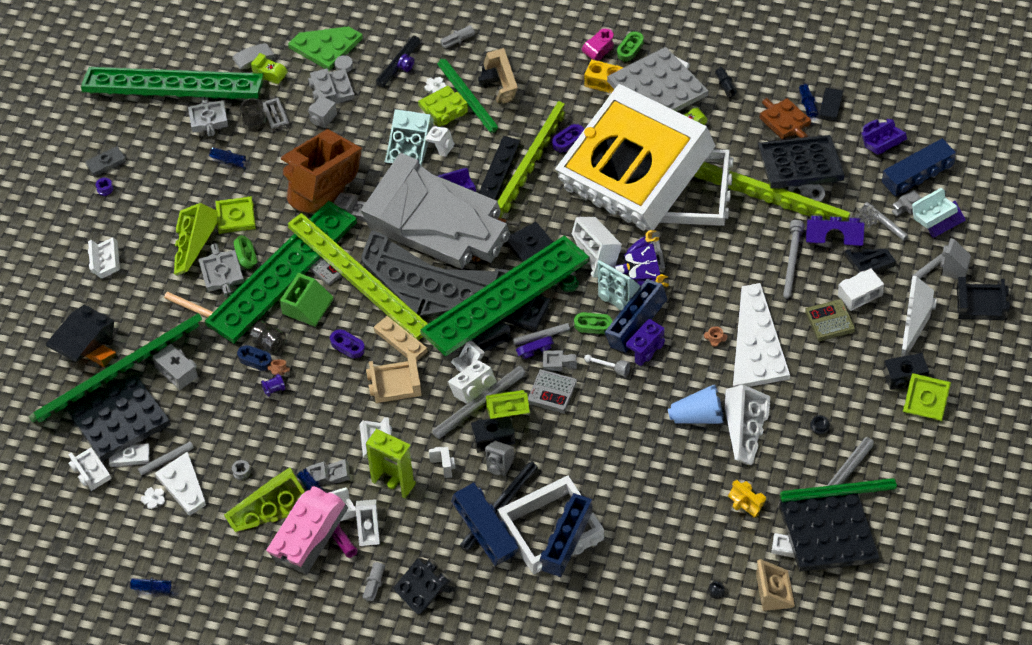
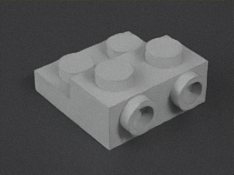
(331, 85)

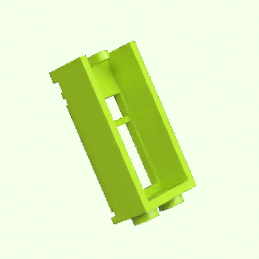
(384, 445)

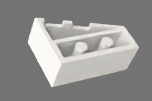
(596, 242)

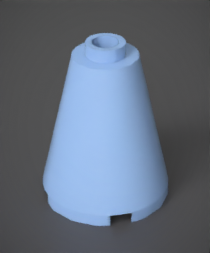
(698, 408)

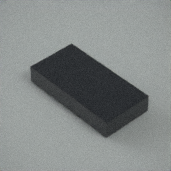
(830, 104)

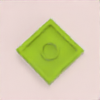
(235, 215)
(927, 397)

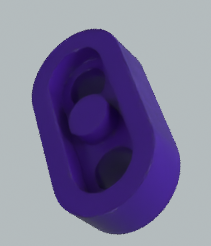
(565, 139)
(542, 344)
(348, 345)

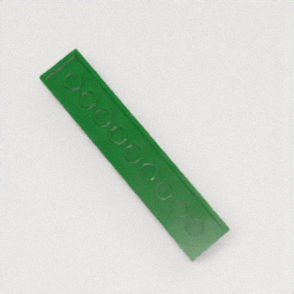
(172, 82)
(275, 276)
(504, 295)
(111, 372)

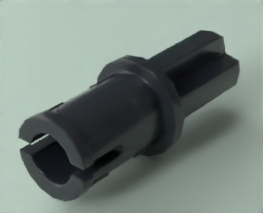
(725, 82)

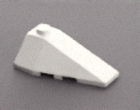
(918, 314)
(745, 414)

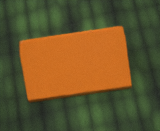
(102, 355)

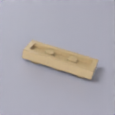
(399, 338)

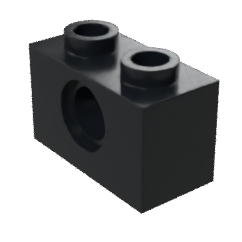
(899, 370)
(483, 436)

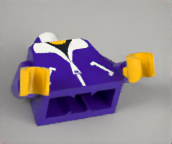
(642, 261)

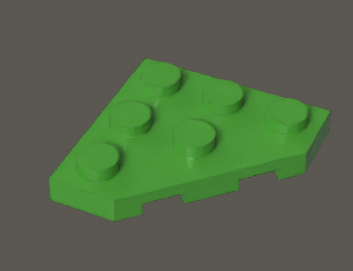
(325, 45)

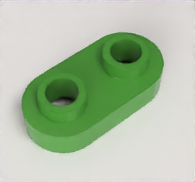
(630, 46)
(245, 252)
(593, 322)

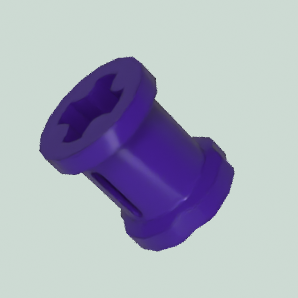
(273, 385)

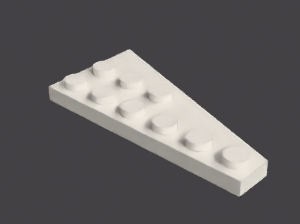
(758, 350)

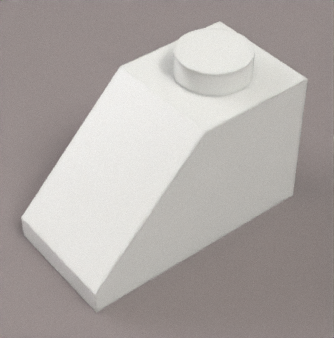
(367, 522)

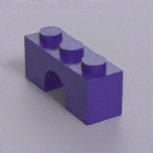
(818, 228)

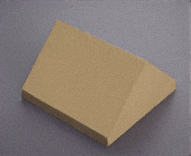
(774, 586)

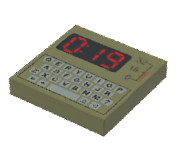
(829, 320)

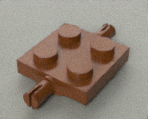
(784, 118)

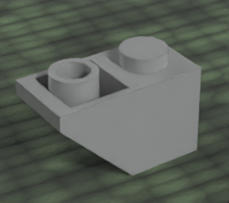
(956, 260)
(499, 458)

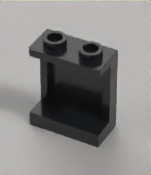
(982, 300)

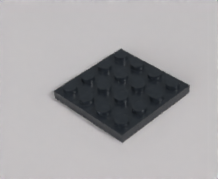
(800, 161)
(118, 417)
(828, 532)

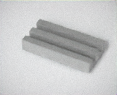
(278, 124)

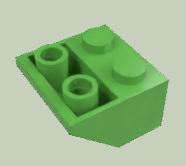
(305, 300)

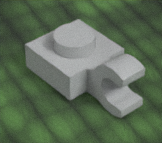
(905, 203)
(556, 360)

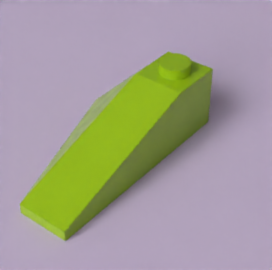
(267, 503)

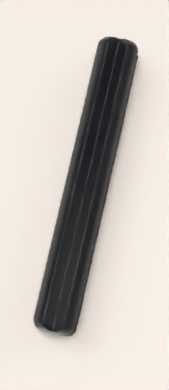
(392, 67)

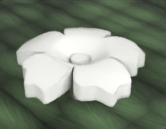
(434, 85)
(153, 498)

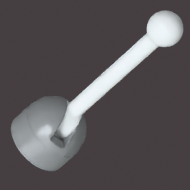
(621, 367)

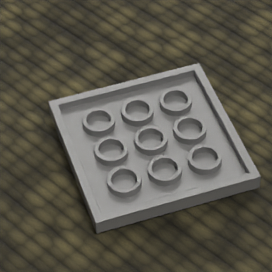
(661, 79)

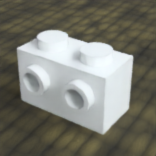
(860, 289)
(472, 381)

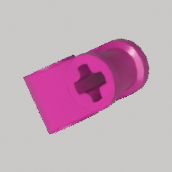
(599, 45)

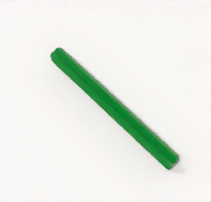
(468, 96)
(841, 489)

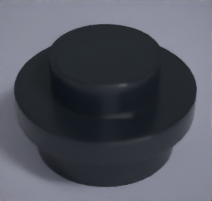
(819, 424)

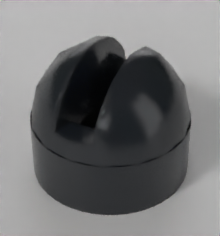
(716, 592)

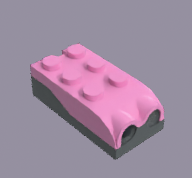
(307, 529)

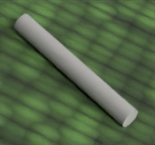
(890, 225)
(930, 266)
(541, 334)
(165, 458)

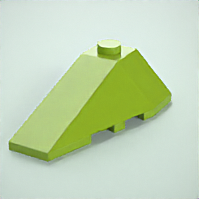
(194, 229)

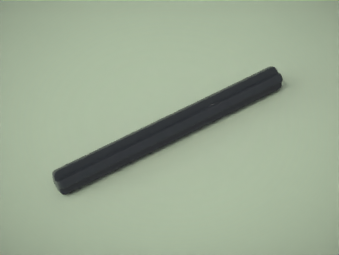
(506, 497)

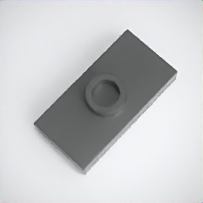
(105, 161)

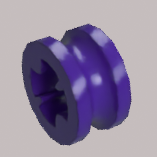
(406, 62)
(106, 190)

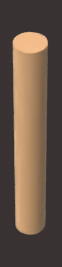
(187, 304)

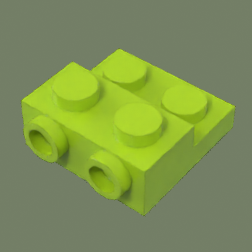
(444, 106)

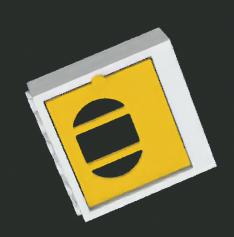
(676, 148)

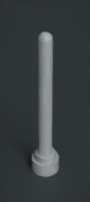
(797, 229)

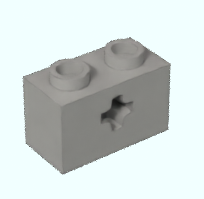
(175, 366)

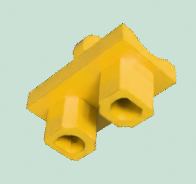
(744, 498)

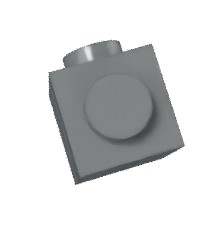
(322, 112)

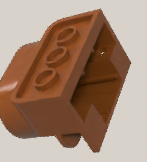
(320, 170)

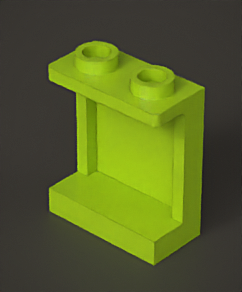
(507, 404)

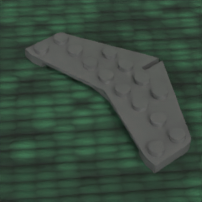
(418, 281)

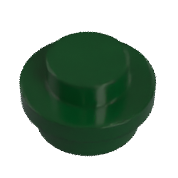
(569, 283)

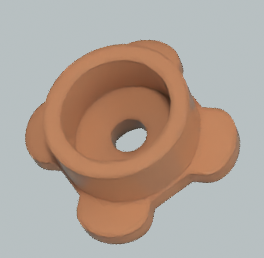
(715, 331)
(278, 367)

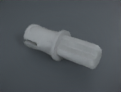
(457, 36)
(373, 581)

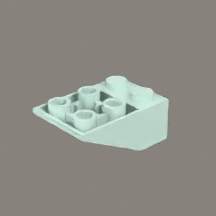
(409, 135)
(615, 286)

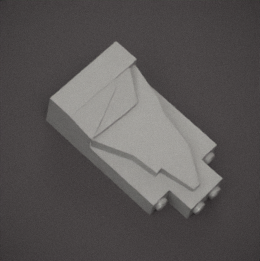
(435, 215)

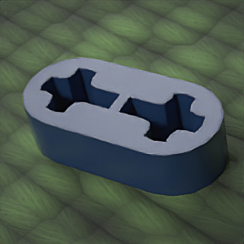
(253, 360)

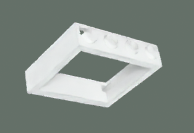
(716, 155)
(536, 500)

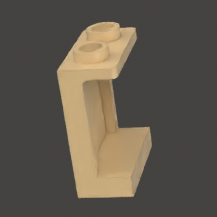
(499, 60)
(394, 380)

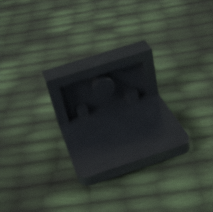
(422, 584)

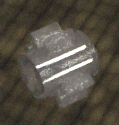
(867, 215)

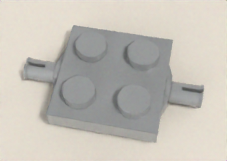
(207, 116)
(221, 270)

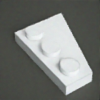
(182, 483)

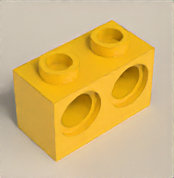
(596, 75)

